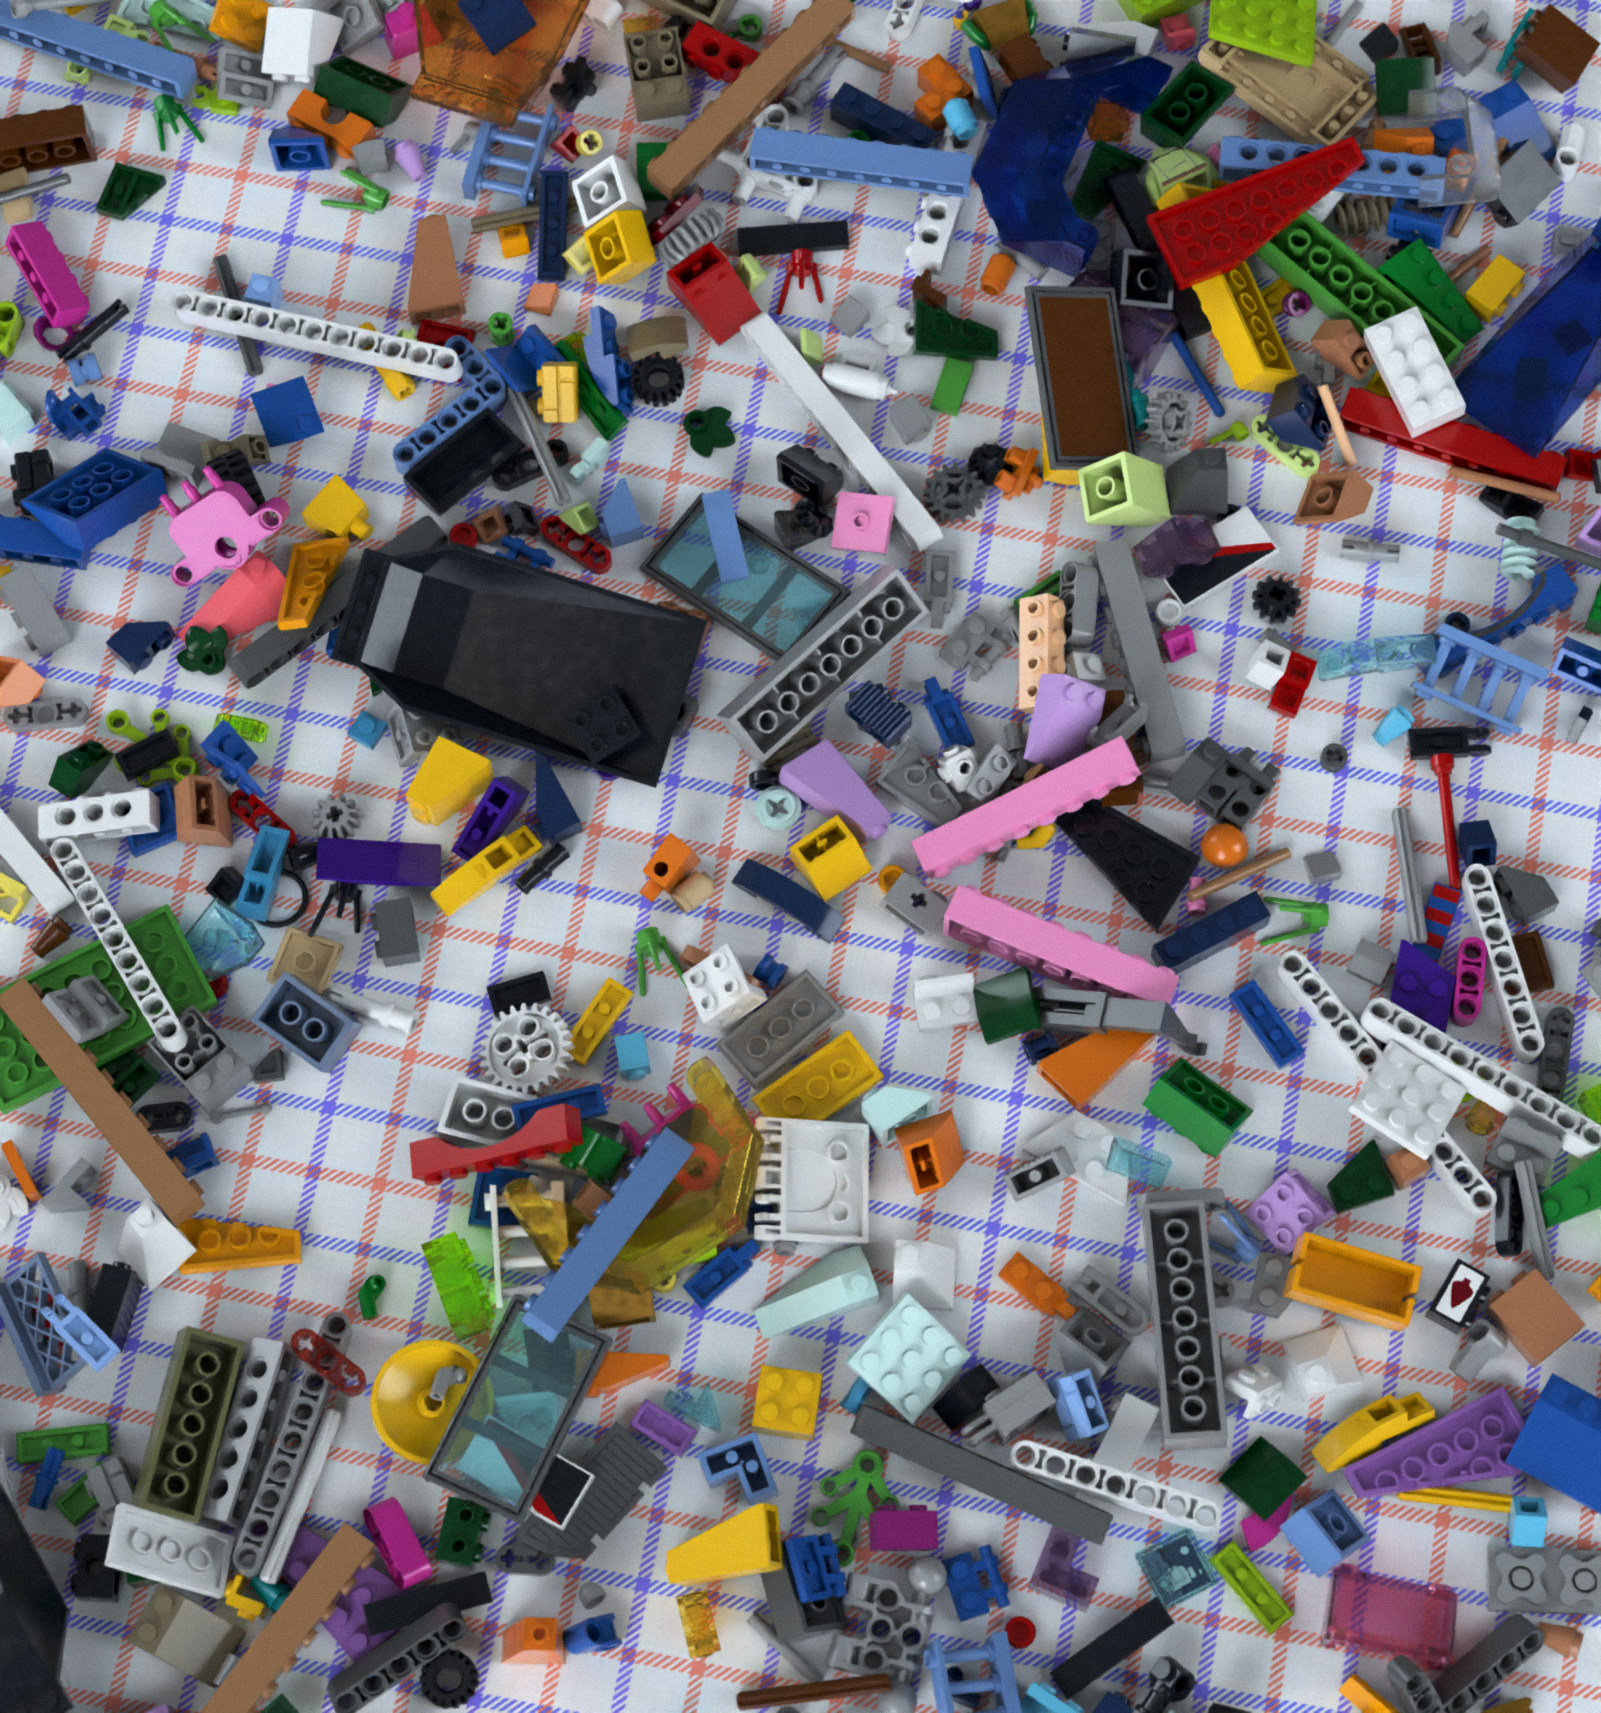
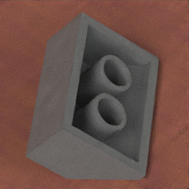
(796, 1620)

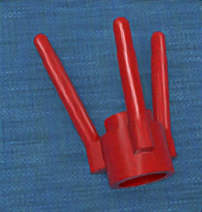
(801, 266)

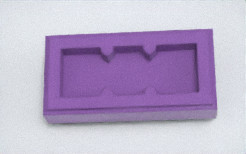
(663, 1428)

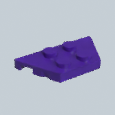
(1422, 987)

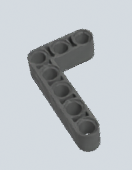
(1471, 1675)

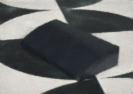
(462, 462)

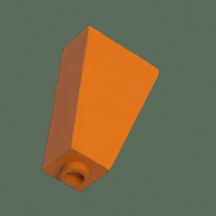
(1091, 1064)
(534, 1642)

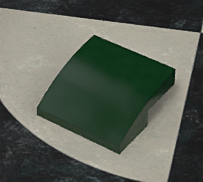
(1397, 78)
(1007, 1005)
(131, 1075)
(1262, 1478)

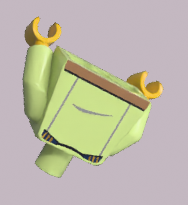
(1177, 166)

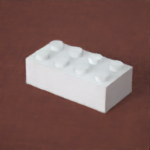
(1414, 372)

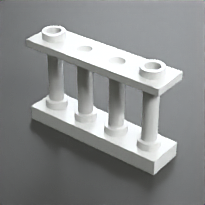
(496, 1292)

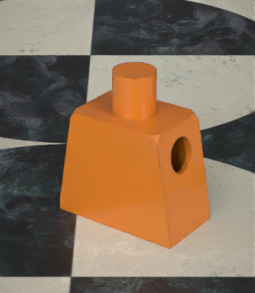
(671, 857)

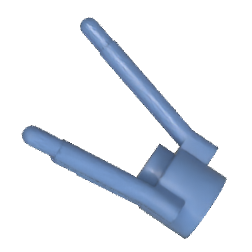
(1246, 1246)

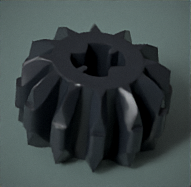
(1273, 606)

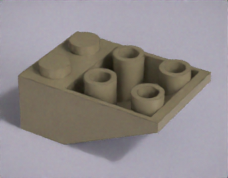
(657, 74)

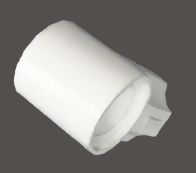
(1569, 151)

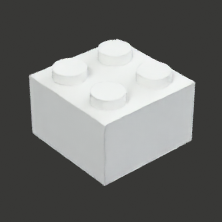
(607, 189)

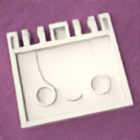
(818, 1181)

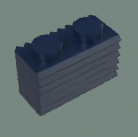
(879, 714)

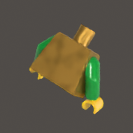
(998, 24)

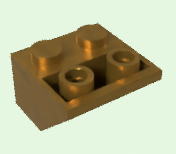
(620, 1308)

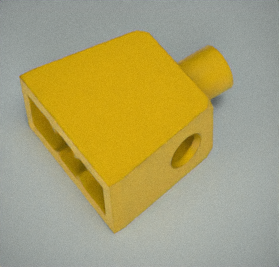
(338, 512)

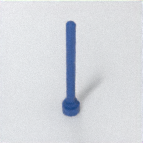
(1197, 374)

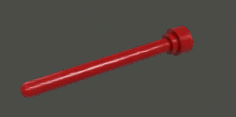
(1442, 766)

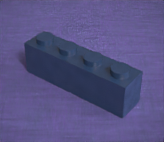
(880, 121)
(1212, 934)

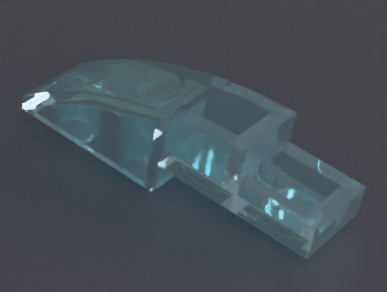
(1375, 655)

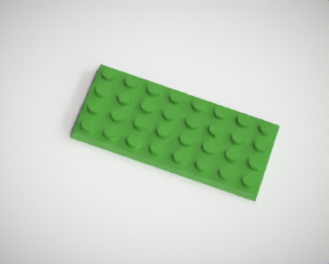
(171, 963)

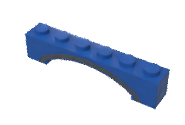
(1551, 592)

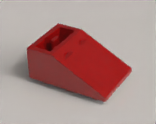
(712, 293)

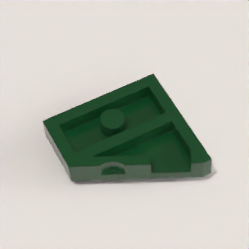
(127, 191)
(1361, 1181)

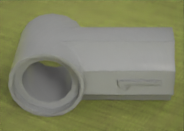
(1483, 1344)

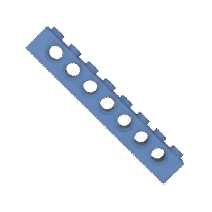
(1367, 181)

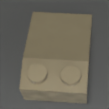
(185, 1635)

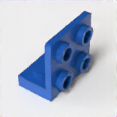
(520, 361)
(233, 757)

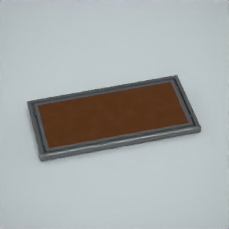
(1080, 374)

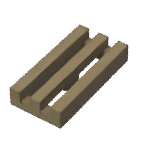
(804, 731)

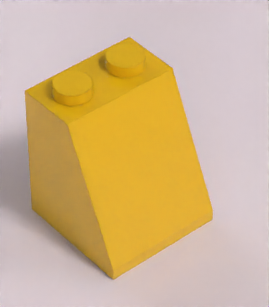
(447, 782)

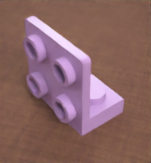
(1289, 1210)

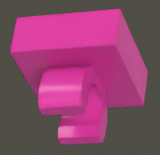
(1178, 642)

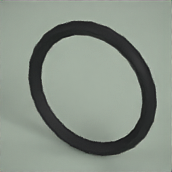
(295, 917)

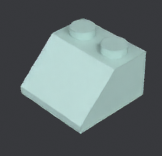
(893, 1108)

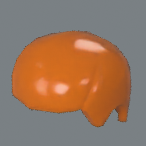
(1224, 846)

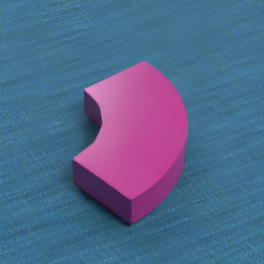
(1260, 1534)

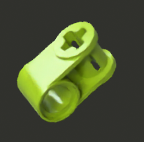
(10, 329)

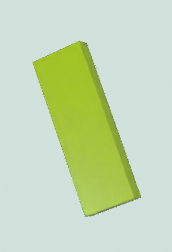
(1251, 1587)

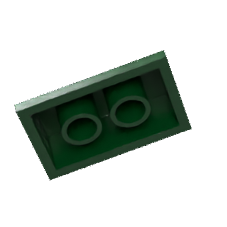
(362, 90)
(1184, 106)

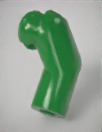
(368, 1295)

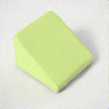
(811, 347)
(580, 518)

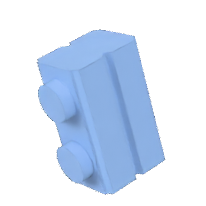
(1078, 1404)

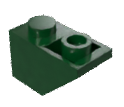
(79, 768)

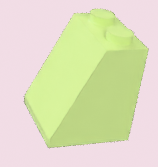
(1124, 492)

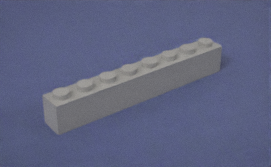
(1137, 648)

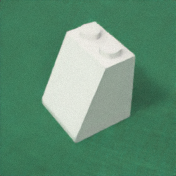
(298, 43)

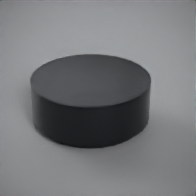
(763, 779)

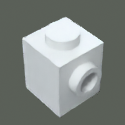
(1267, 664)

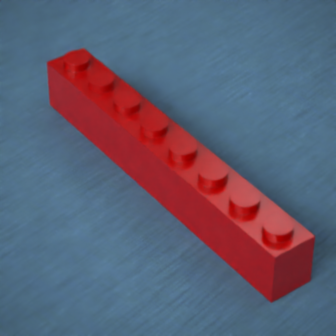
(1450, 443)

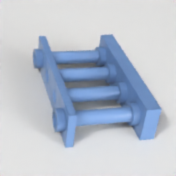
(483, 157)
(1502, 662)
(1001, 1681)

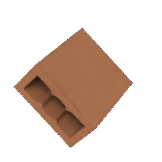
(1533, 1316)

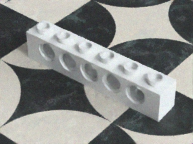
(934, 255)

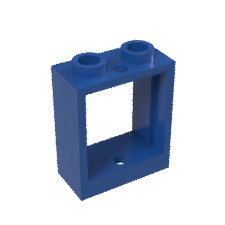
(1430, 229)

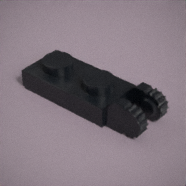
(1452, 740)

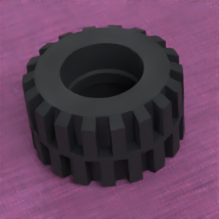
(235, 467)

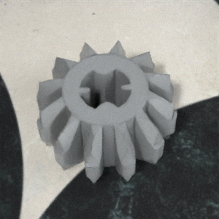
(325, 816)

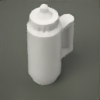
(857, 380)

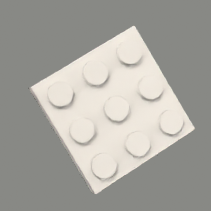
(1408, 1099)

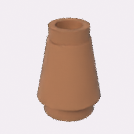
(1562, 1639)

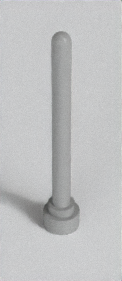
(21, 8)

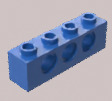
(1579, 664)

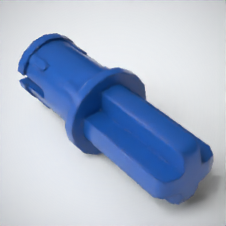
(46, 1478)

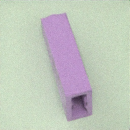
(834, 788)

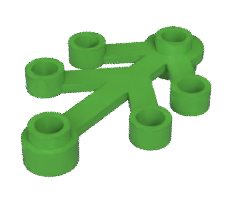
(856, 1500)

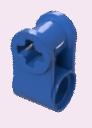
(592, 1635)

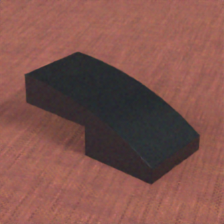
(1510, 504)

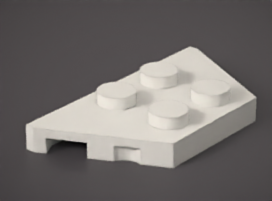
(1088, 1149)

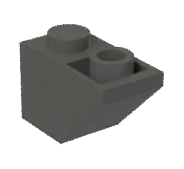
(1526, 892)

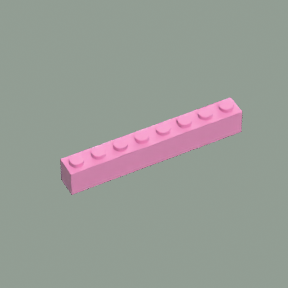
(1026, 808)

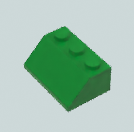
(1197, 1107)

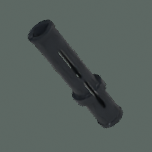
(83, 339)

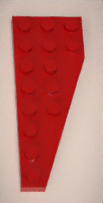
(1234, 221)

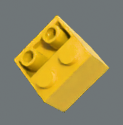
(830, 858)

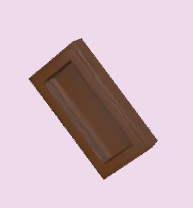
(1533, 961)

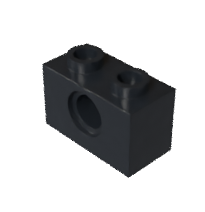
(95, 1588)

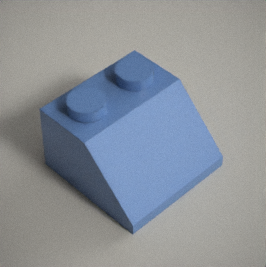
(1325, 1532)

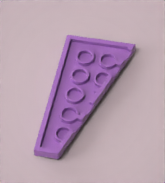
(1450, 1451)
(348, 1622)

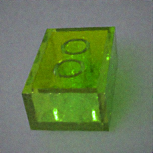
(458, 1285)

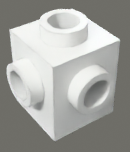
(958, 766)

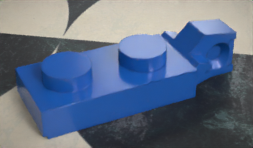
(946, 716)
(721, 1273)

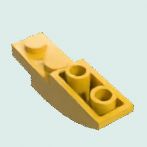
(485, 869)
(1364, 1430)

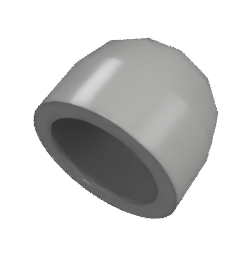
(591, 1595)

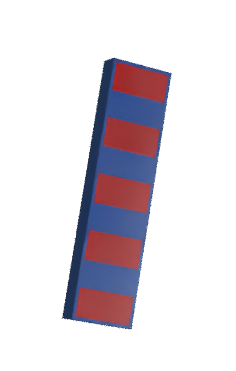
(1438, 919)

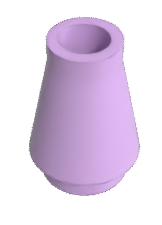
(410, 159)

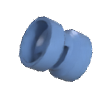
(84, 369)

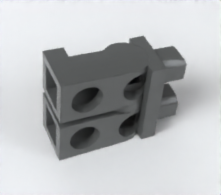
(1244, 781)

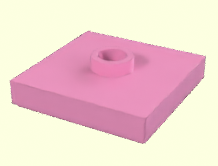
(863, 522)

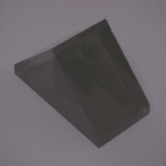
(790, 530)

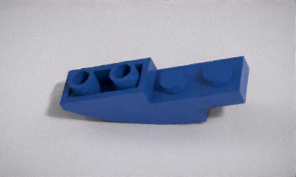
(607, 368)

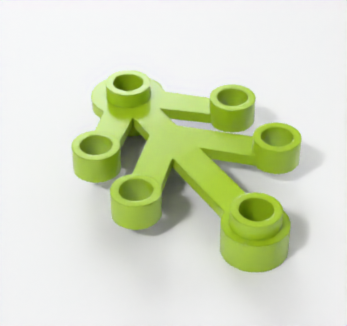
(176, 765)

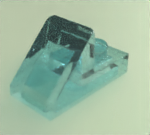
(702, 1412)

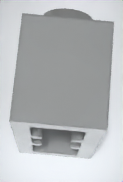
(900, 900)

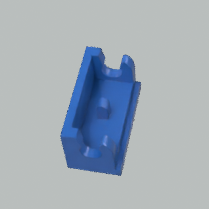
(196, 1155)

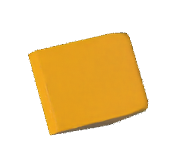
(513, 240)

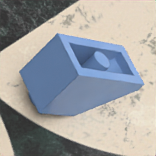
(620, 517)

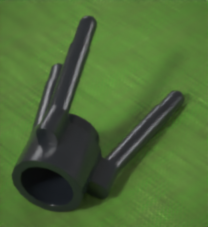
(344, 893)

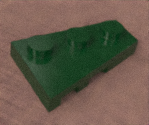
(1090, 195)
(948, 336)

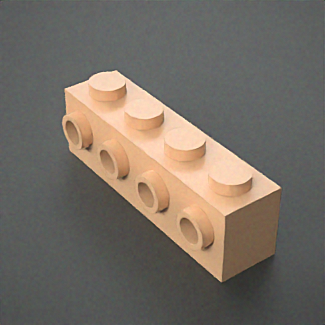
(1039, 644)

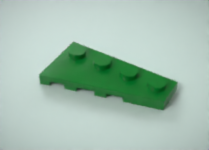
(1427, 283)
(1573, 1194)

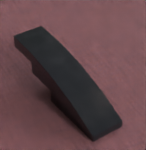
(1112, 1648)

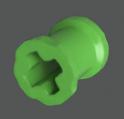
(503, 327)

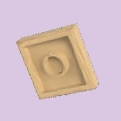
(307, 957)

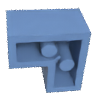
(743, 1460)

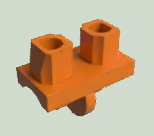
(1023, 476)

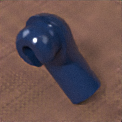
(970, 1699)

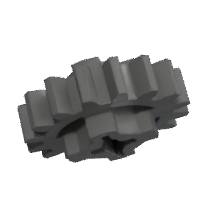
(956, 481)

